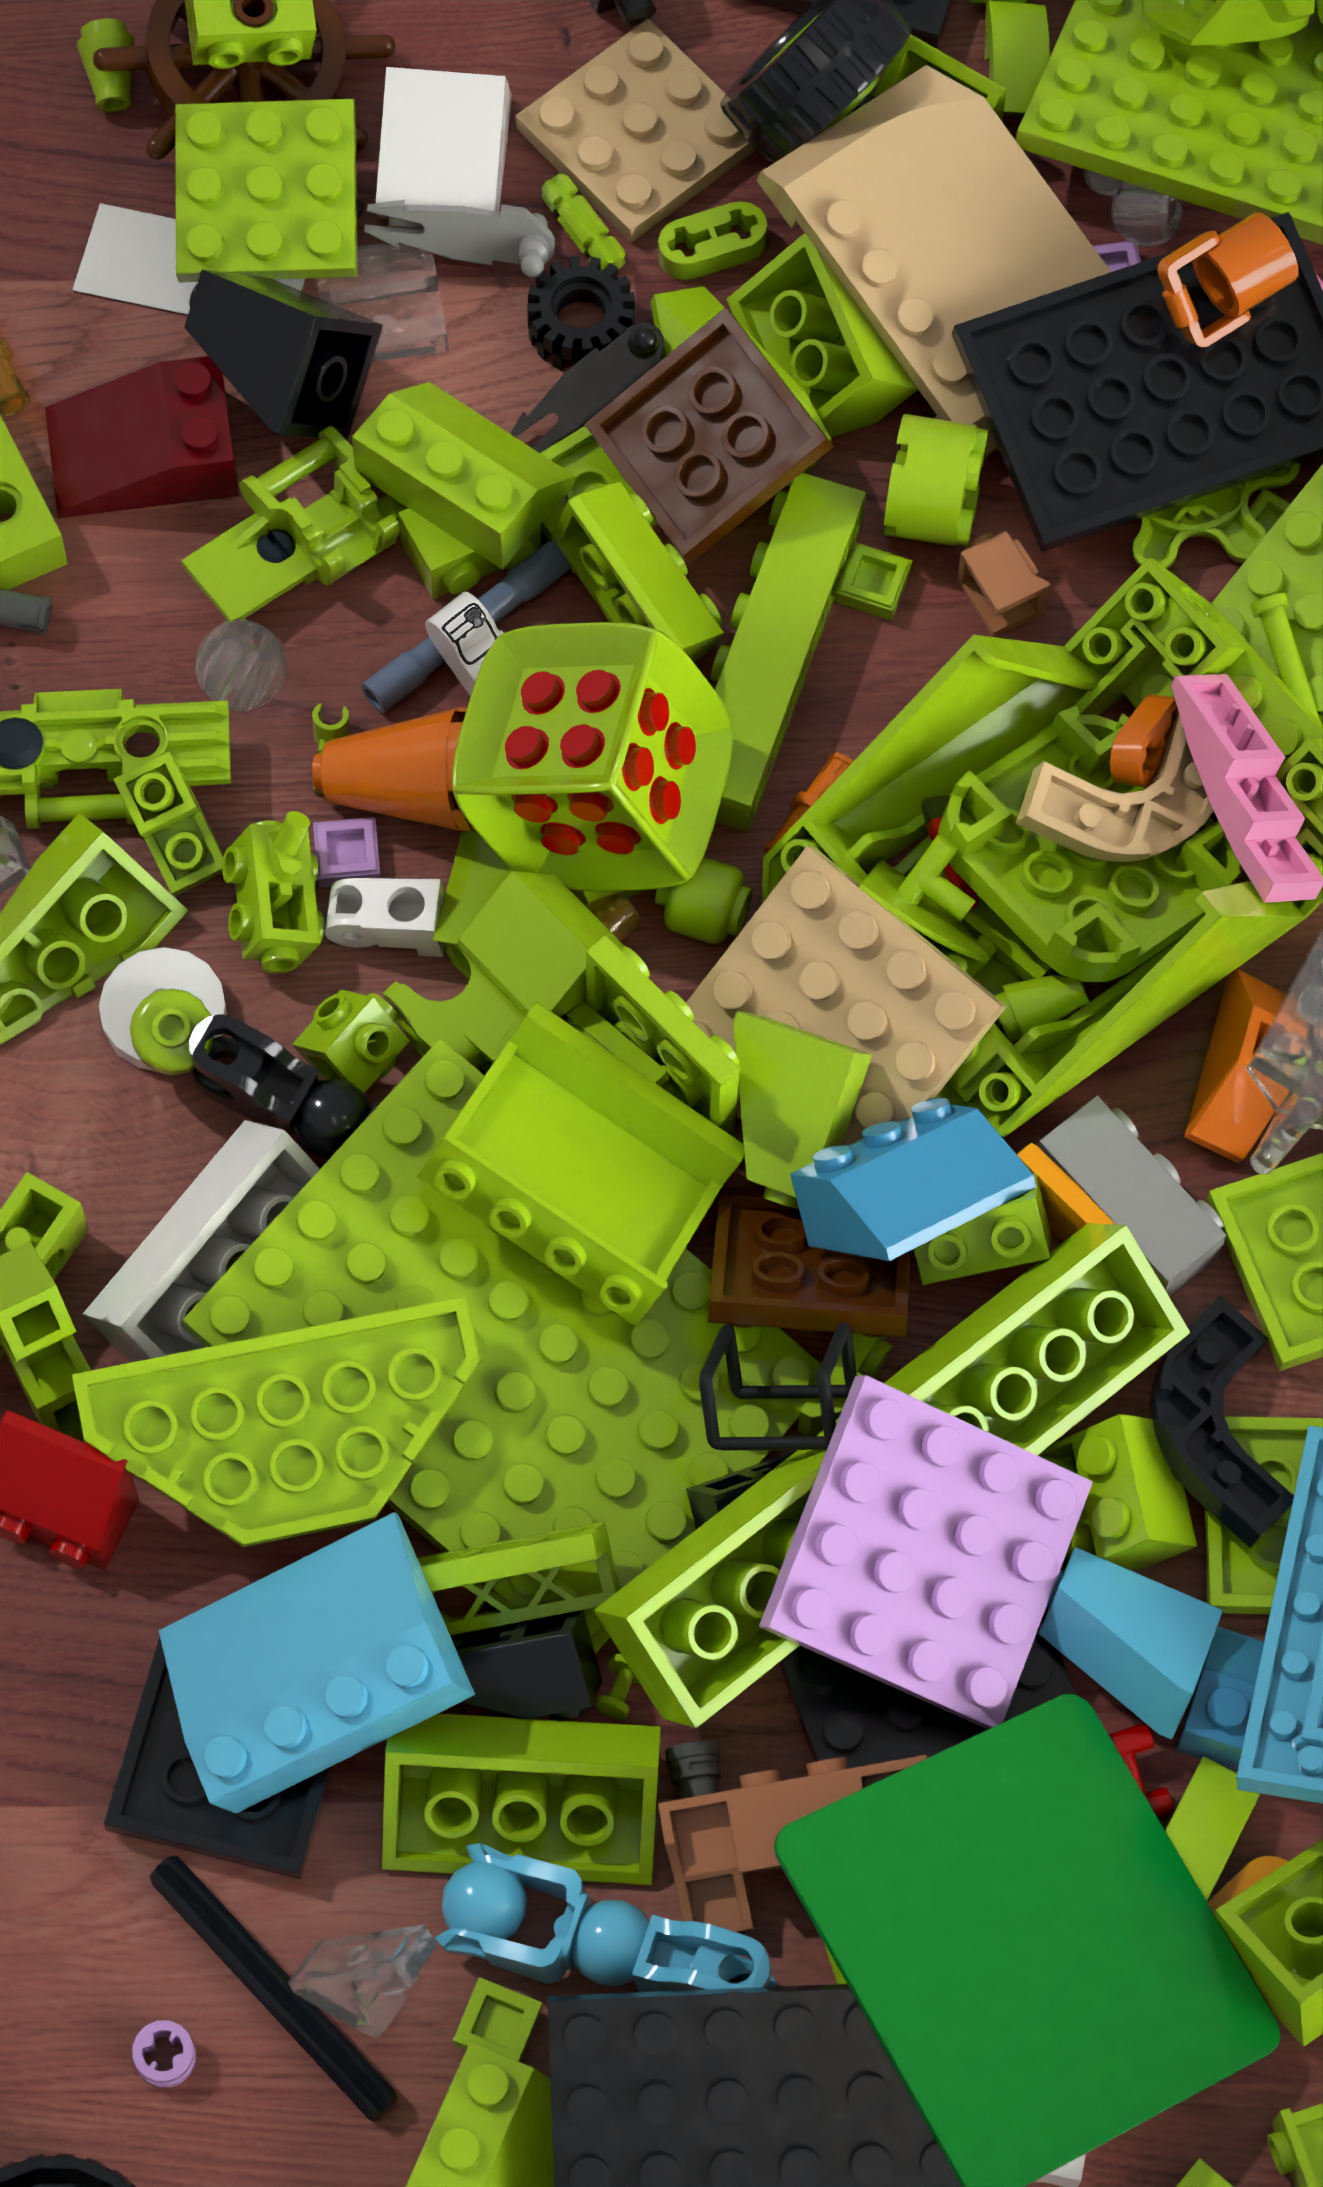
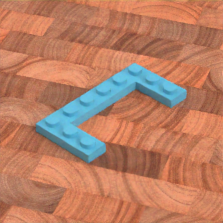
(1283, 1728)

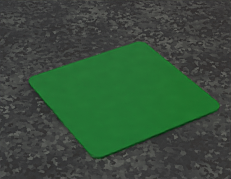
(1026, 1944)

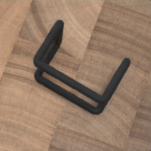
(726, 1342)

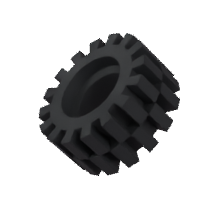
(576, 285)

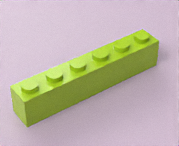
(781, 630)

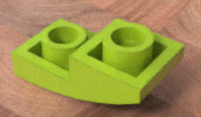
(1016, 50)
(171, 823)
(1209, 1822)

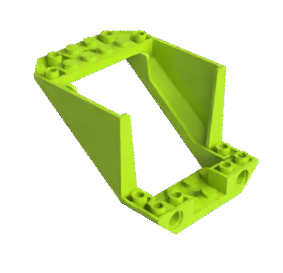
(995, 701)

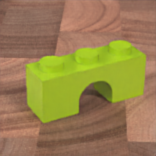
(40, 1340)

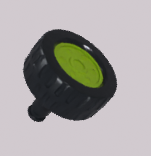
(815, 73)

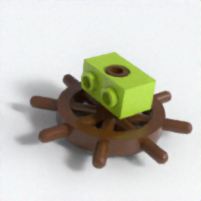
(246, 46)

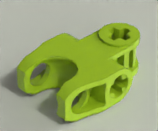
(471, 1023)

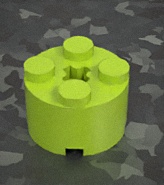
(935, 481)

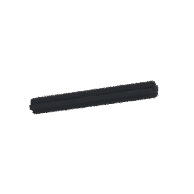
(271, 1987)

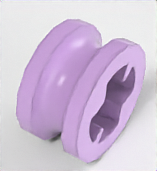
(182, 2063)

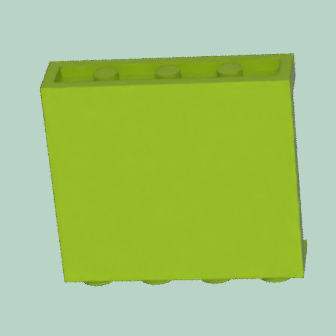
(583, 1163)

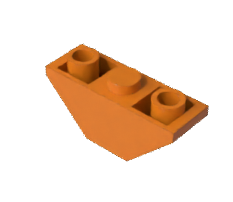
(1228, 1103)

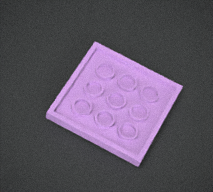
(926, 1553)

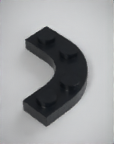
(1194, 1430)

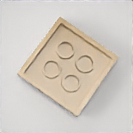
(636, 130)

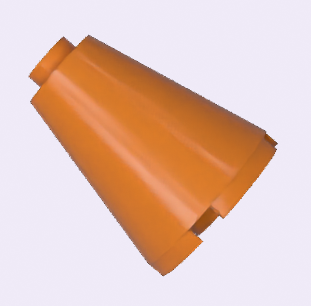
(396, 770)

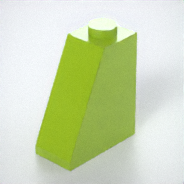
(793, 1098)

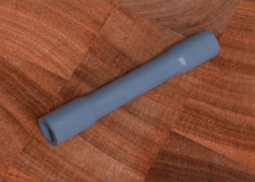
(414, 666)

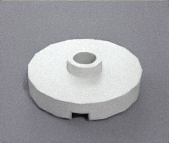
(144, 975)

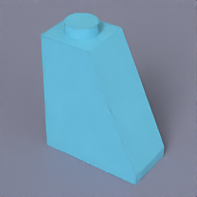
(1131, 1636)

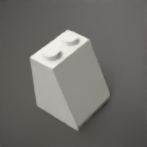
(442, 140)

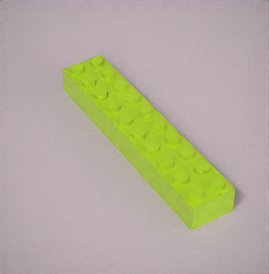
(1014, 1368)

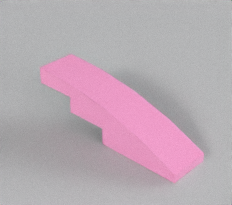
(1240, 780)

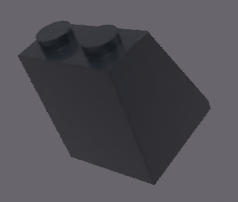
(284, 350)

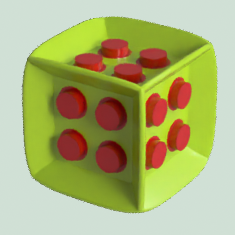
(593, 756)

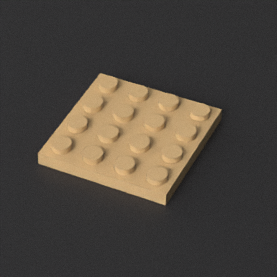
(854, 974)

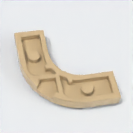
(1118, 824)

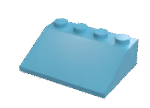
(311, 1666)

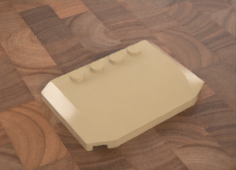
(930, 225)

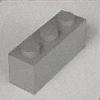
(1137, 1190)

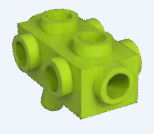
(274, 893)

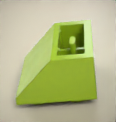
(1135, 1503)

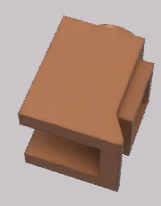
(1002, 582)

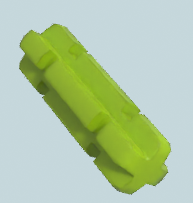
(581, 221)

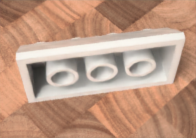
(199, 1242)

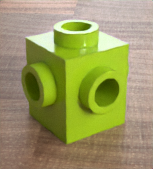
(352, 1038)

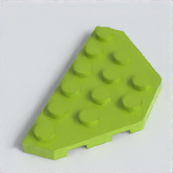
(287, 1424)

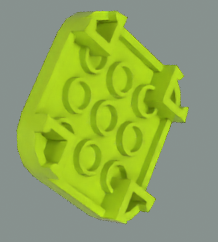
(1068, 908)

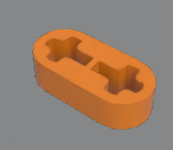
(1143, 741)

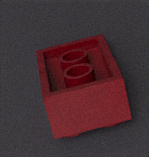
(143, 441)

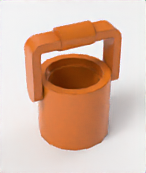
(1234, 271)

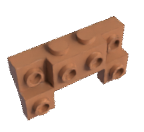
(732, 1833)

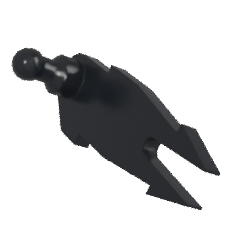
(595, 382)

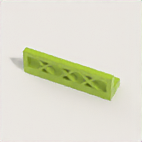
(517, 1557)

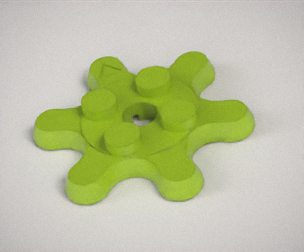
(1216, 516)

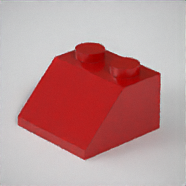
(62, 1493)

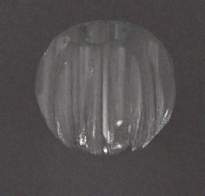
(241, 664)

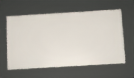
(135, 261)

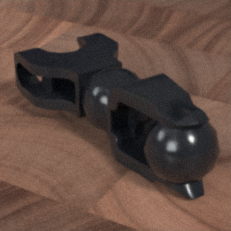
(275, 1085)

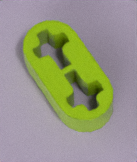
(712, 240)

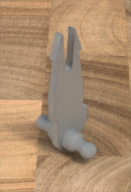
(471, 233)

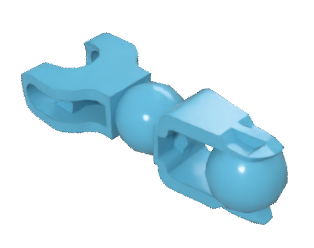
(604, 1940)

